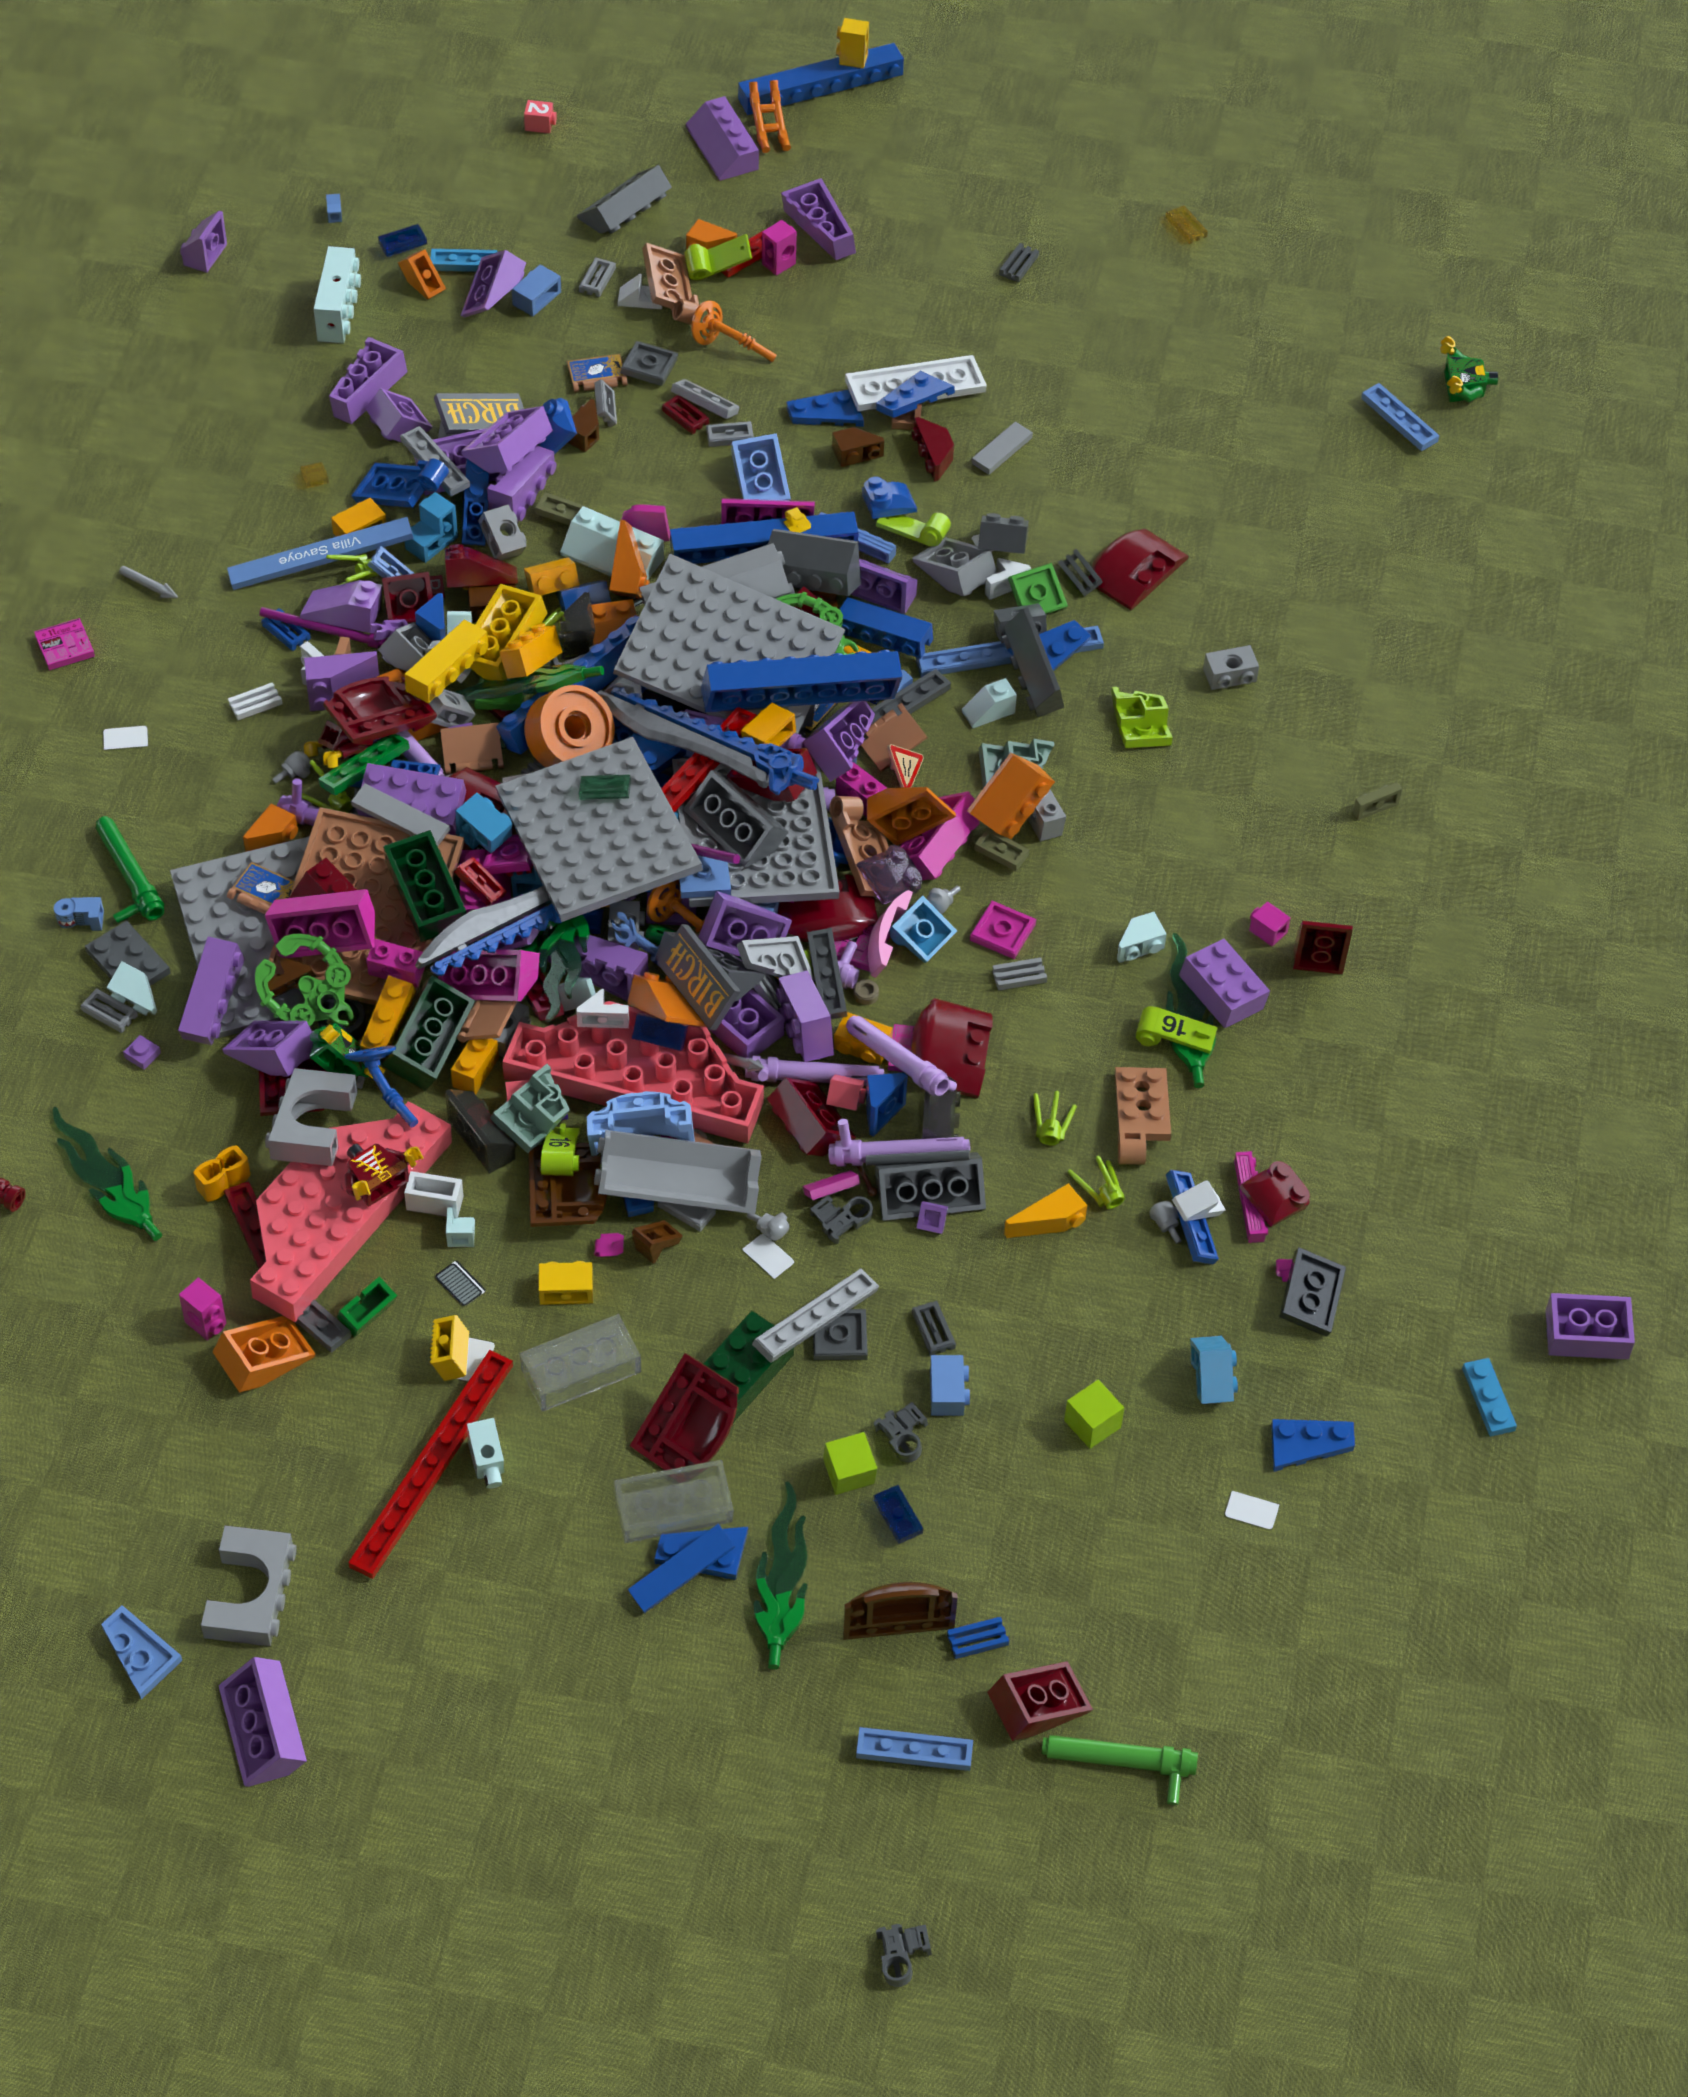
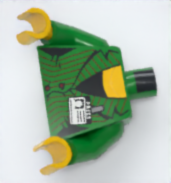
(1465, 375)
(329, 1049)

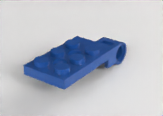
(400, 483)

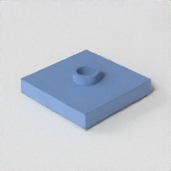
(706, 882)

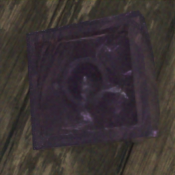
(891, 874)

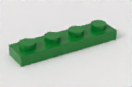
(354, 769)

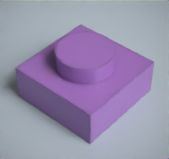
(142, 1052)
(932, 1217)

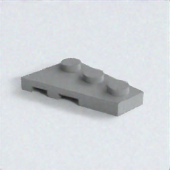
(774, 956)

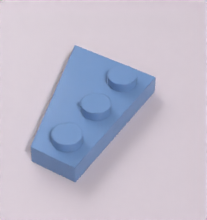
(140, 1650)

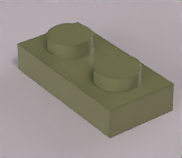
(557, 508)
(1377, 801)
(1001, 849)

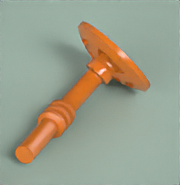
(716, 325)
(672, 905)

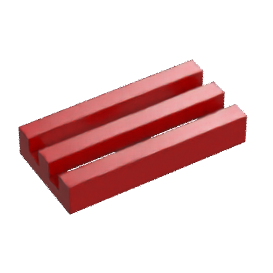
(475, 877)

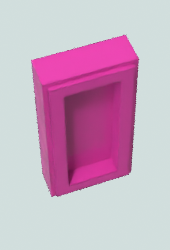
(831, 1185)

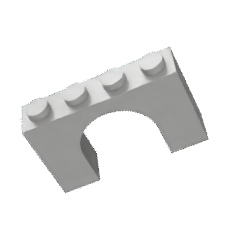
(306, 1092)
(255, 1620)

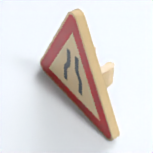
(905, 763)

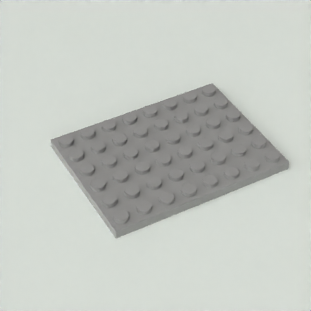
(709, 619)
(598, 847)
(800, 866)
(209, 912)

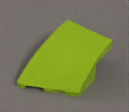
(1141, 719)

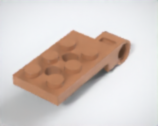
(670, 282)
(856, 836)
(1136, 1125)

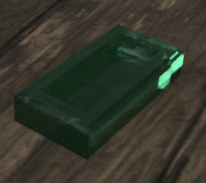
(605, 787)

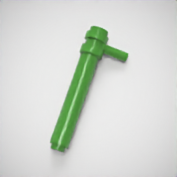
(1164, 1759)

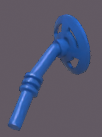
(371, 1058)

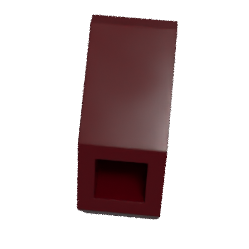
(934, 445)

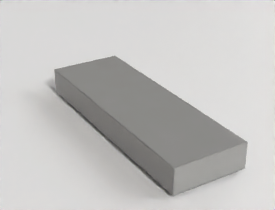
(705, 398)
(1002, 448)

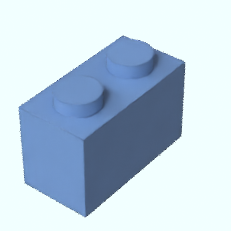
(536, 290)
(947, 1385)

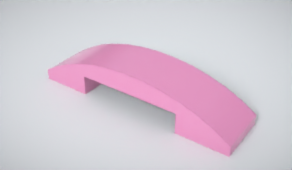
(877, 949)

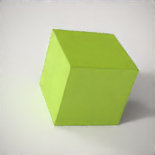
(1094, 1414)
(850, 1463)

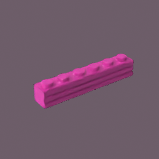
(1254, 1222)

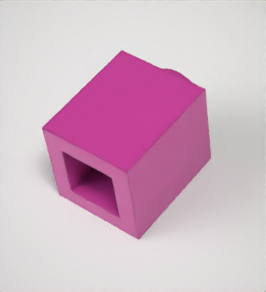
(1269, 923)

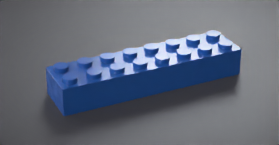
(801, 681)

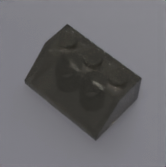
(940, 1114)
(473, 1124)

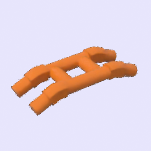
(775, 107)

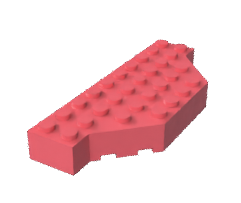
(609, 1063)
(316, 1226)

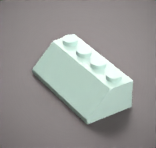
(593, 543)

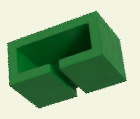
(374, 1301)

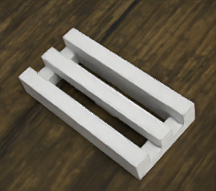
(253, 698)

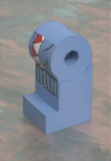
(80, 912)

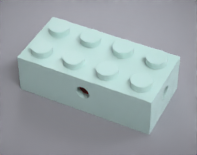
(336, 294)

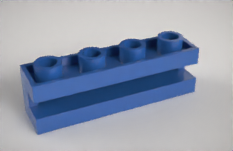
(886, 628)

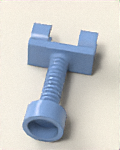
(630, 935)

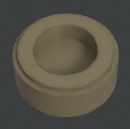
(866, 992)

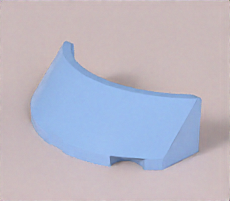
(641, 1114)

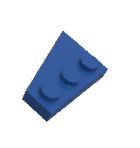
(1309, 1439)
(725, 1567)

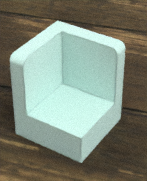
(459, 1230)

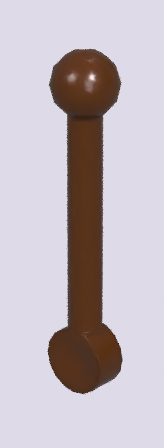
(872, 1191)

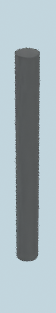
(919, 1157)

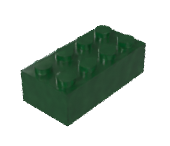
(424, 884)
(428, 1033)
(743, 1364)

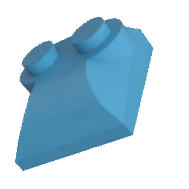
(922, 929)

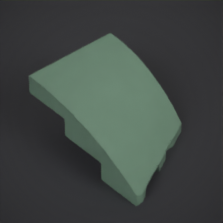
(993, 755)
(532, 1110)

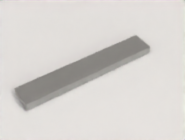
(815, 1315)

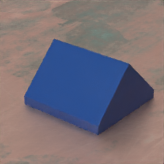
(598, 594)
(431, 618)
(884, 1099)

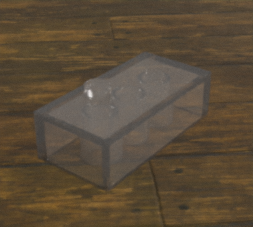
(580, 1362)
(673, 1501)

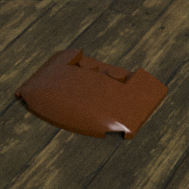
(565, 1198)
(899, 1610)

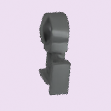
(840, 1222)
(903, 1426)
(902, 1943)

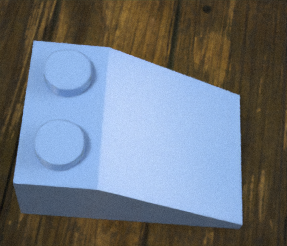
(760, 468)

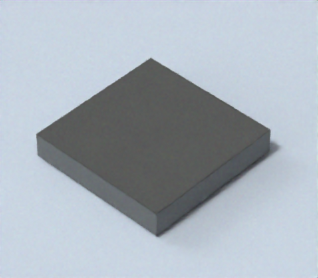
(649, 363)
(843, 1338)

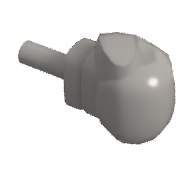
(295, 765)
(942, 898)
(1166, 1218)
(771, 1226)

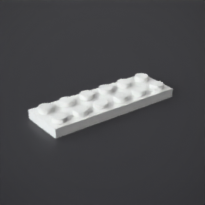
(873, 385)

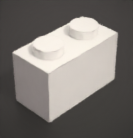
(433, 1194)

